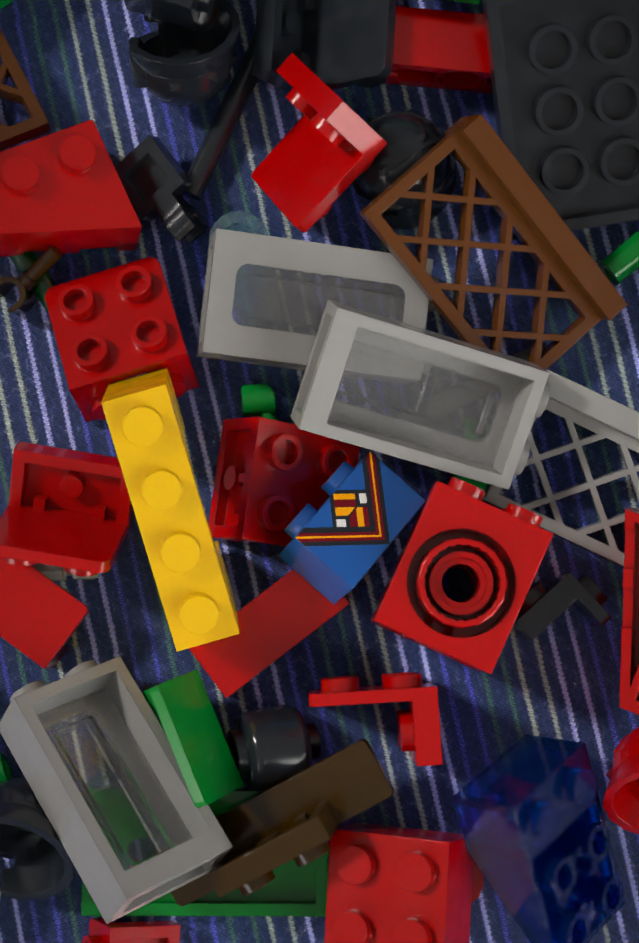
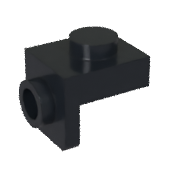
(547, 603)

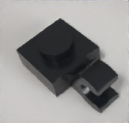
(155, 188)

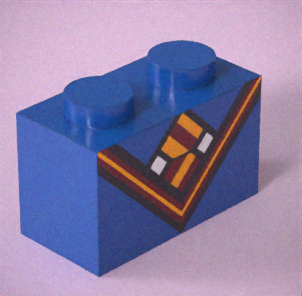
(351, 528)

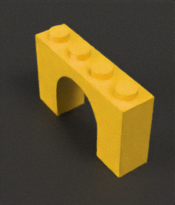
(169, 509)

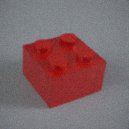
(398, 886)

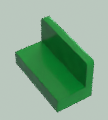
(195, 737)

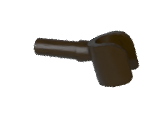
(28, 280)

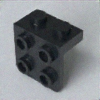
(335, 39)

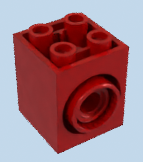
(494, 551)

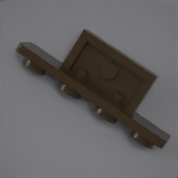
(292, 821)

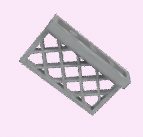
(606, 420)

